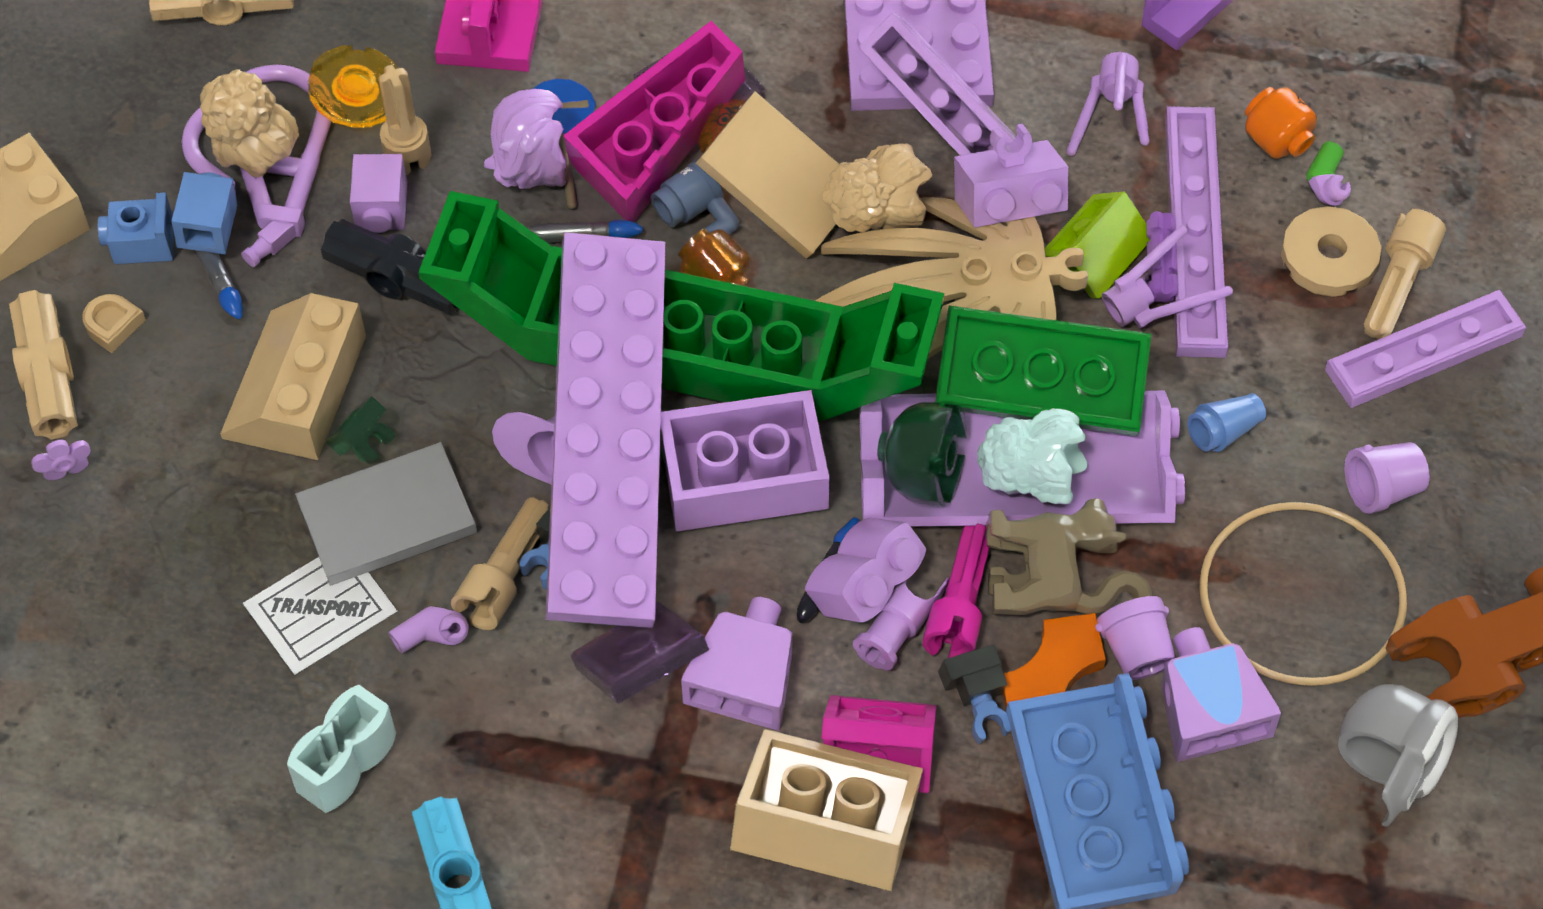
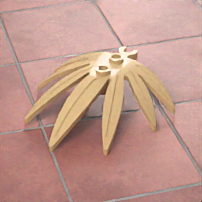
(995, 274)

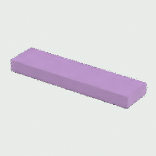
(1425, 348)

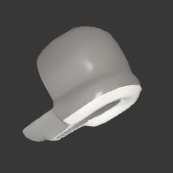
(1399, 742)

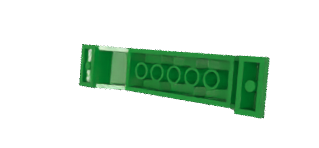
(716, 334)

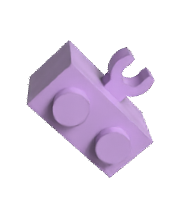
(1011, 180)

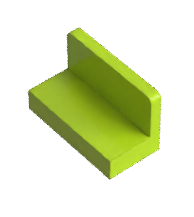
(1110, 237)

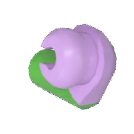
(1322, 175)

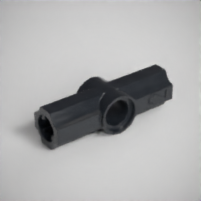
(386, 263)

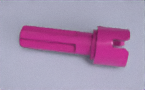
(955, 616)

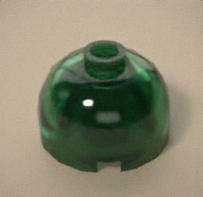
(923, 452)

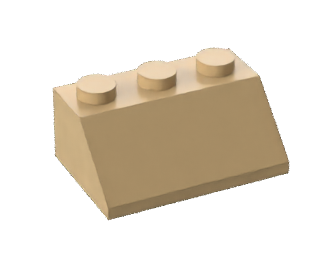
(297, 376)
(826, 809)

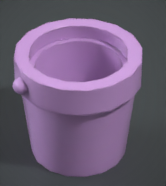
(1385, 475)
(1138, 636)

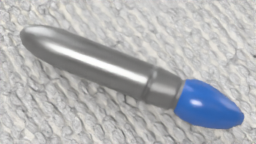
(617, 228)
(228, 296)

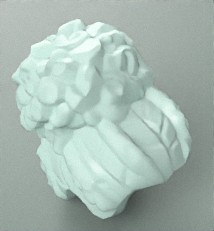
(1034, 455)

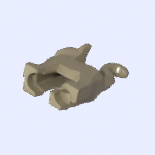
(1051, 565)

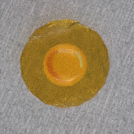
(347, 85)

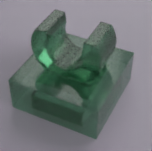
(357, 428)

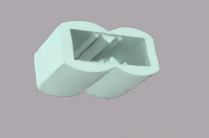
(333, 755)

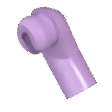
(431, 625)

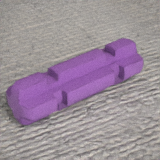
(1163, 283)

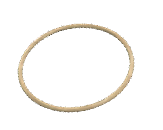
(1328, 511)

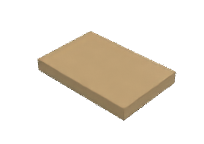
(774, 173)

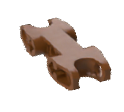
(1477, 648)

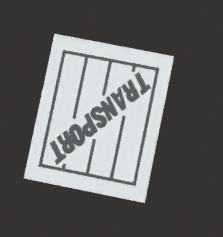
(311, 618)

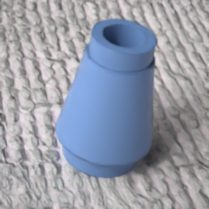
(1224, 421)

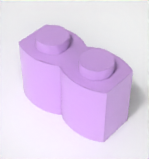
(865, 569)

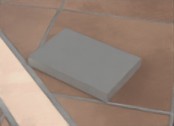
(386, 513)

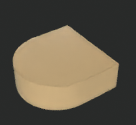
(111, 320)

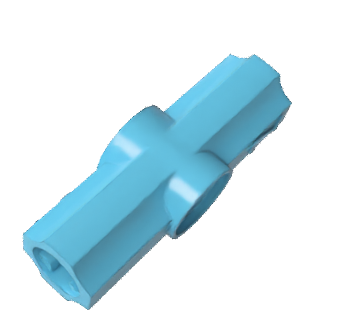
(449, 853)

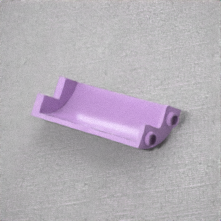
(1122, 470)

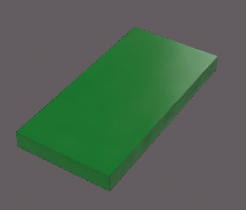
(1035, 364)

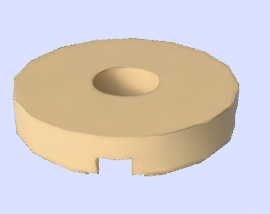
(1334, 228)

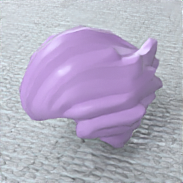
(527, 141)

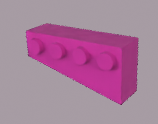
(655, 120)

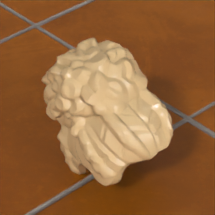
(246, 123)
(878, 190)

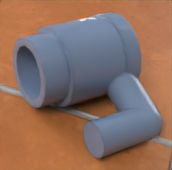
(689, 195)

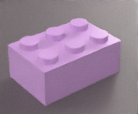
(744, 460)

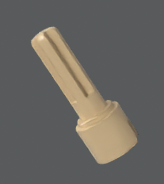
(402, 131)
(1411, 249)
(492, 584)

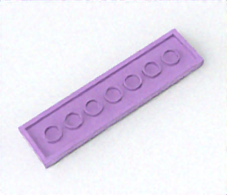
(606, 432)

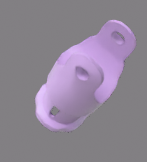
(894, 623)

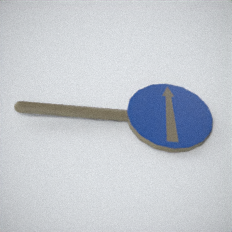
(577, 105)

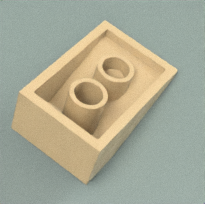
(35, 206)

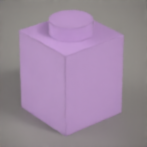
(378, 192)

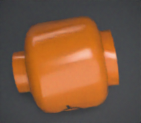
(1280, 122)

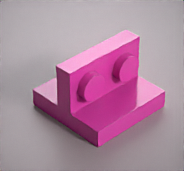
(488, 33)
(883, 730)

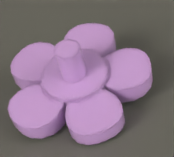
(61, 459)

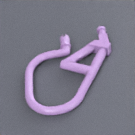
(277, 222)

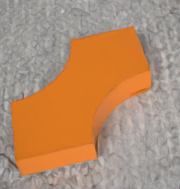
(1067, 653)

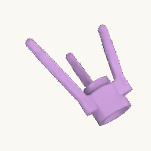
(1117, 83)
(1131, 294)

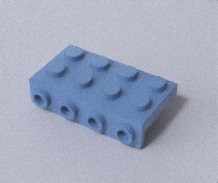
(1097, 796)

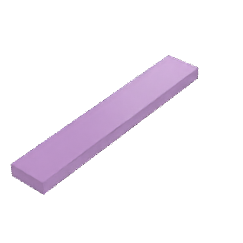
(1196, 204)

